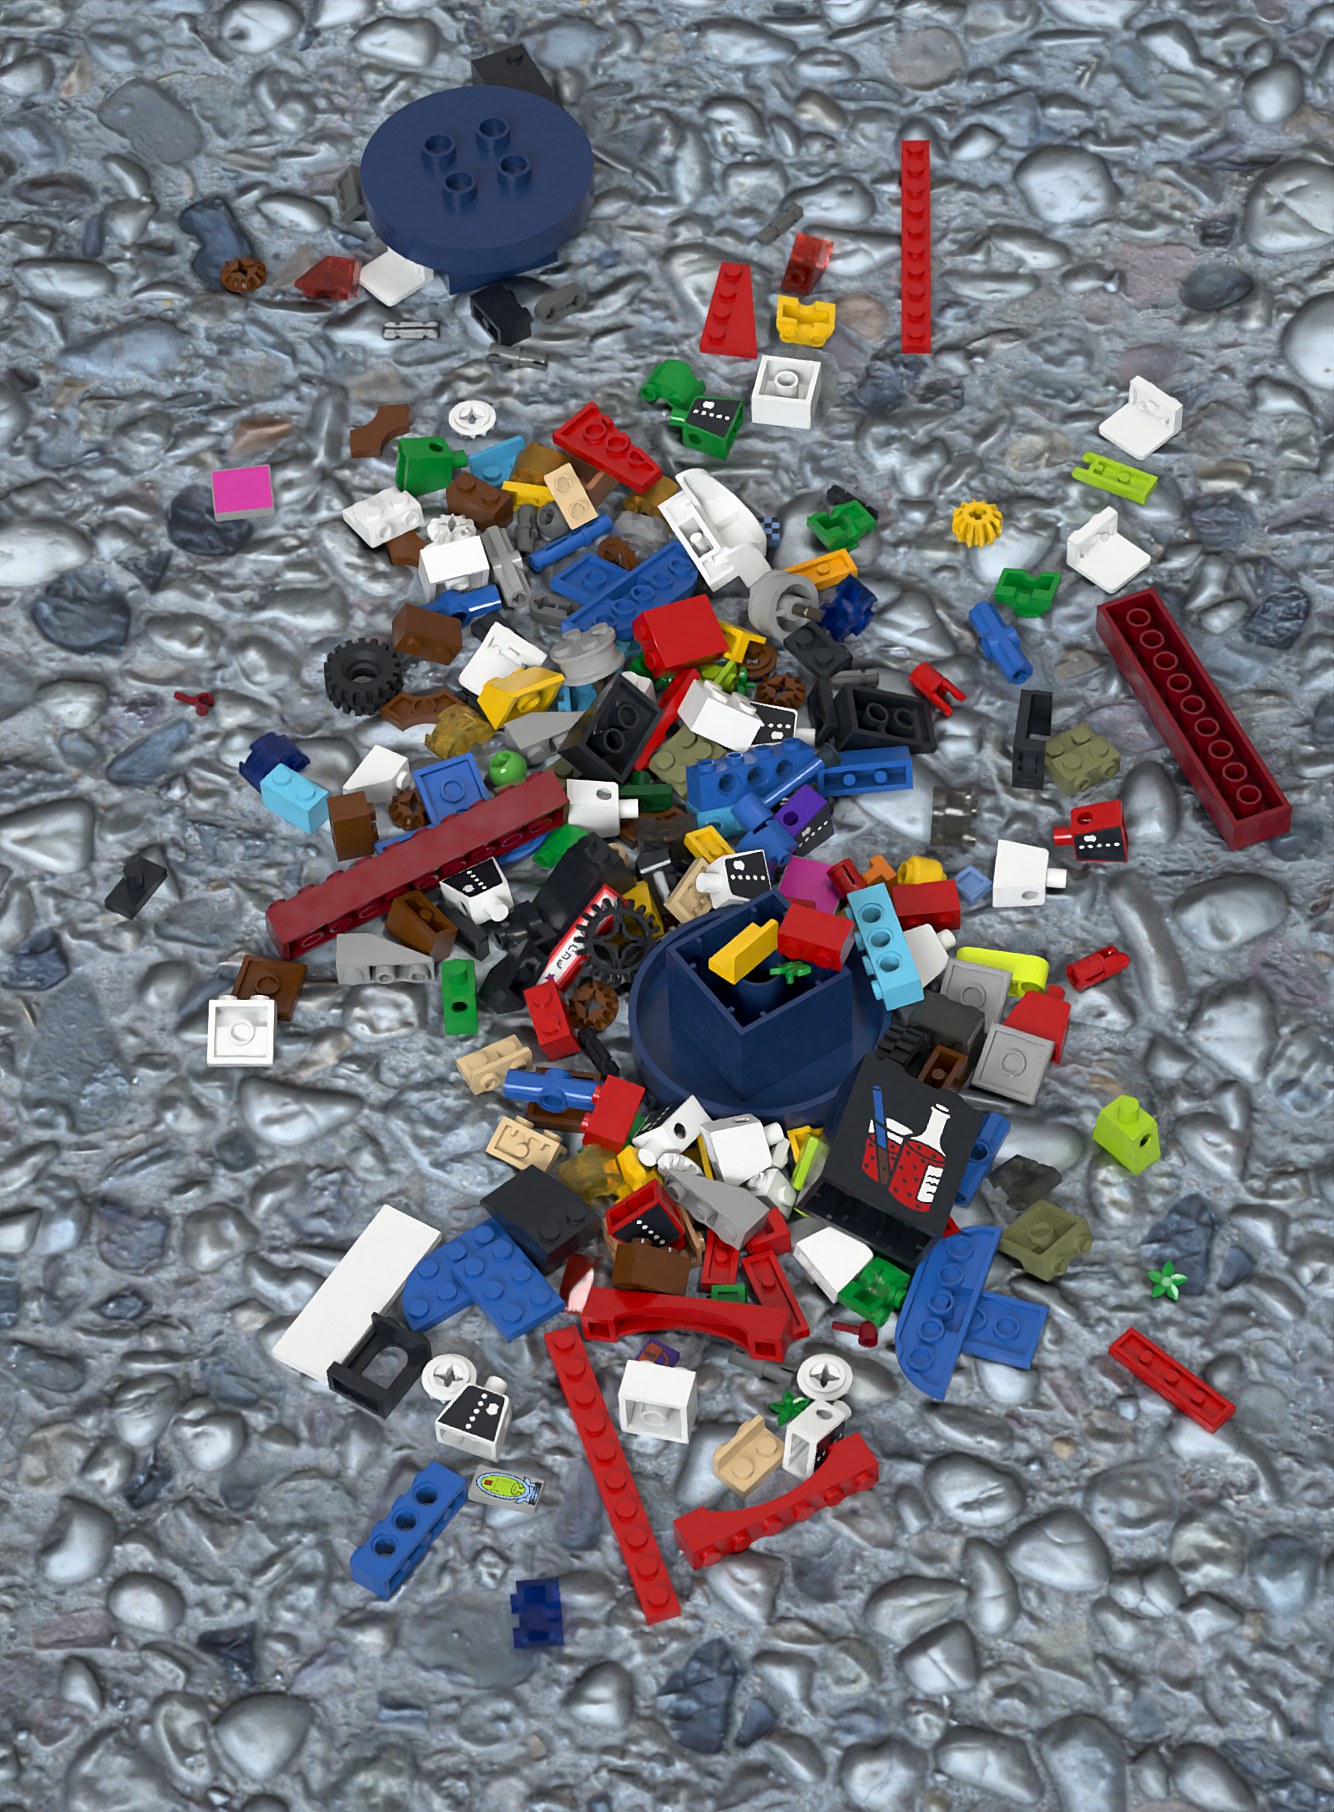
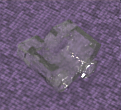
(643, 533)

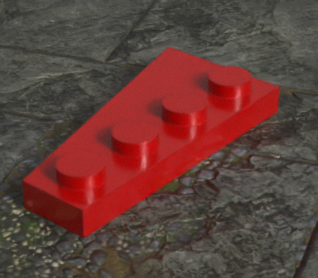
(730, 317)
(602, 445)

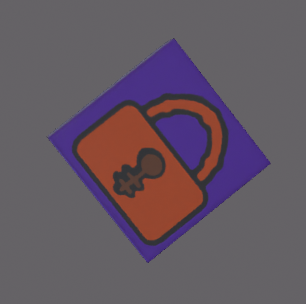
(658, 1354)

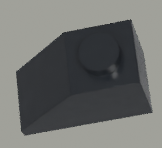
(511, 976)

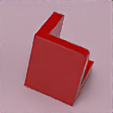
(772, 1236)

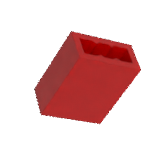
(680, 636)

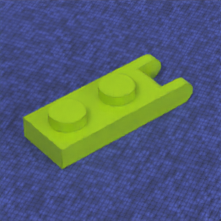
(1116, 478)

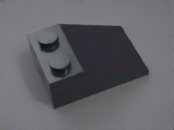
(882, 720)
(612, 732)
(577, 881)
(542, 1216)

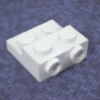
(384, 516)
(241, 1032)

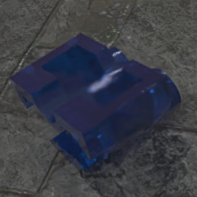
(849, 610)
(267, 754)
(539, 1614)

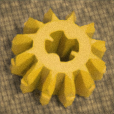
(977, 523)

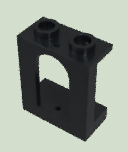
(1029, 754)
(386, 1333)

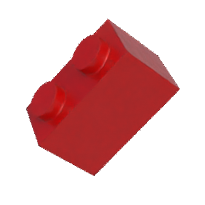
(927, 903)
(815, 937)
(552, 1020)
(613, 1114)

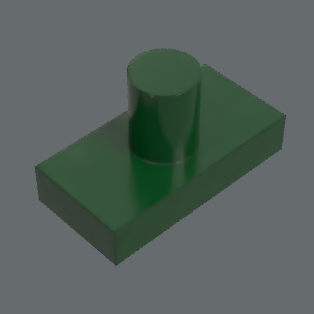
(651, 797)

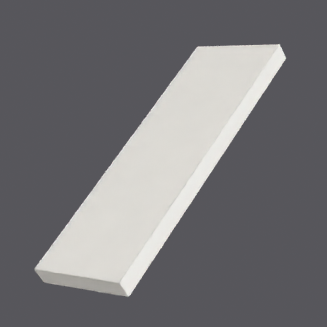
(361, 1284)

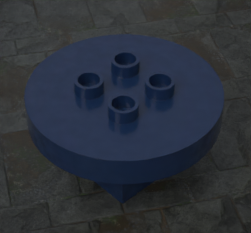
(478, 183)
(751, 1043)

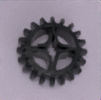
(619, 926)

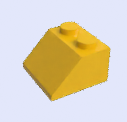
(519, 694)

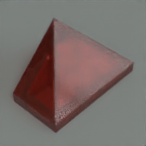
(579, 1275)

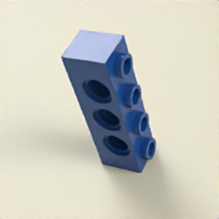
(704, 777)
(386, 1573)

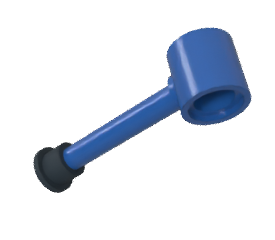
(754, 810)

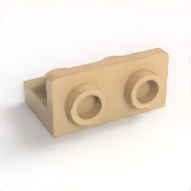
(570, 496)
(685, 899)
(488, 1066)
(522, 1146)
(748, 1457)

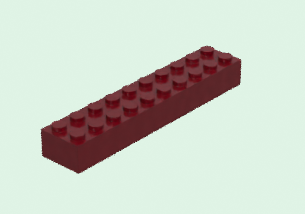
(1193, 719)
(419, 863)

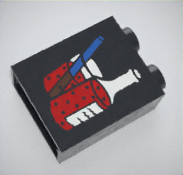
(890, 1160)

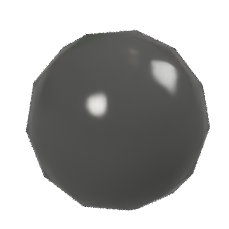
(551, 521)

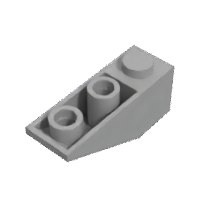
(539, 734)
(372, 959)
(721, 1206)

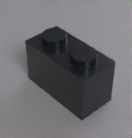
(501, 315)

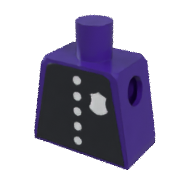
(806, 820)

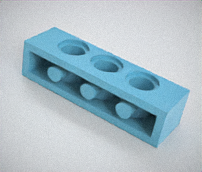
(885, 947)

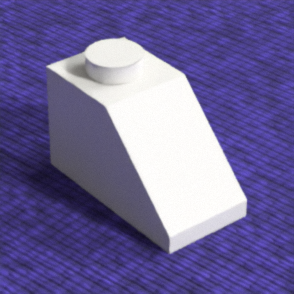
(380, 776)

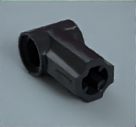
(659, 871)

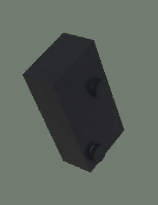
(512, 69)

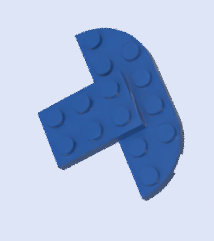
(621, 596)
(453, 788)
(485, 1270)
(953, 1314)

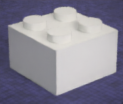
(786, 392)
(453, 566)
(720, 715)
(658, 1401)

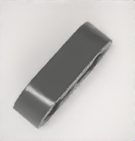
(560, 303)
(555, 611)

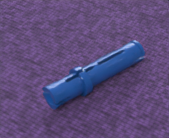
(570, 542)

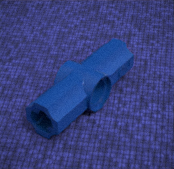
(466, 605)
(1000, 643)
(550, 1090)
(986, 1147)

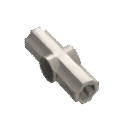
(506, 567)

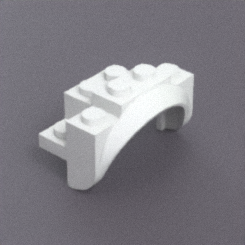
(725, 539)

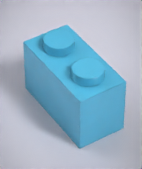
(295, 798)

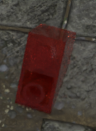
(806, 263)
(332, 277)

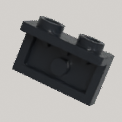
(818, 651)

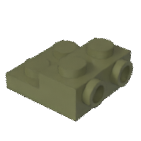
(680, 752)
(1080, 759)
(1046, 1239)

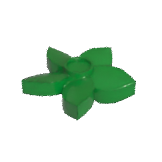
(742, 683)
(791, 969)
(1166, 1281)
(789, 1407)

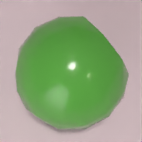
(507, 767)

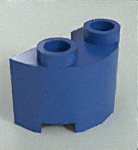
(775, 842)

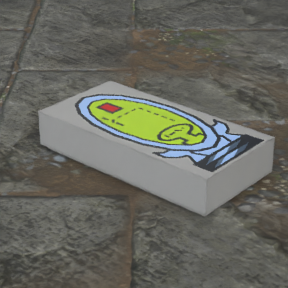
(506, 1490)

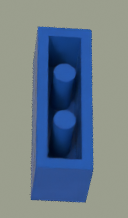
(867, 772)

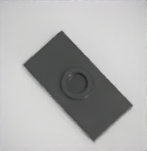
(349, 194)

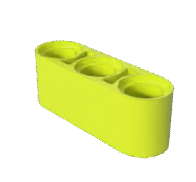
(1028, 970)

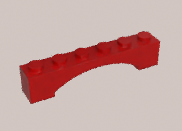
(619, 1313)
(713, 1534)

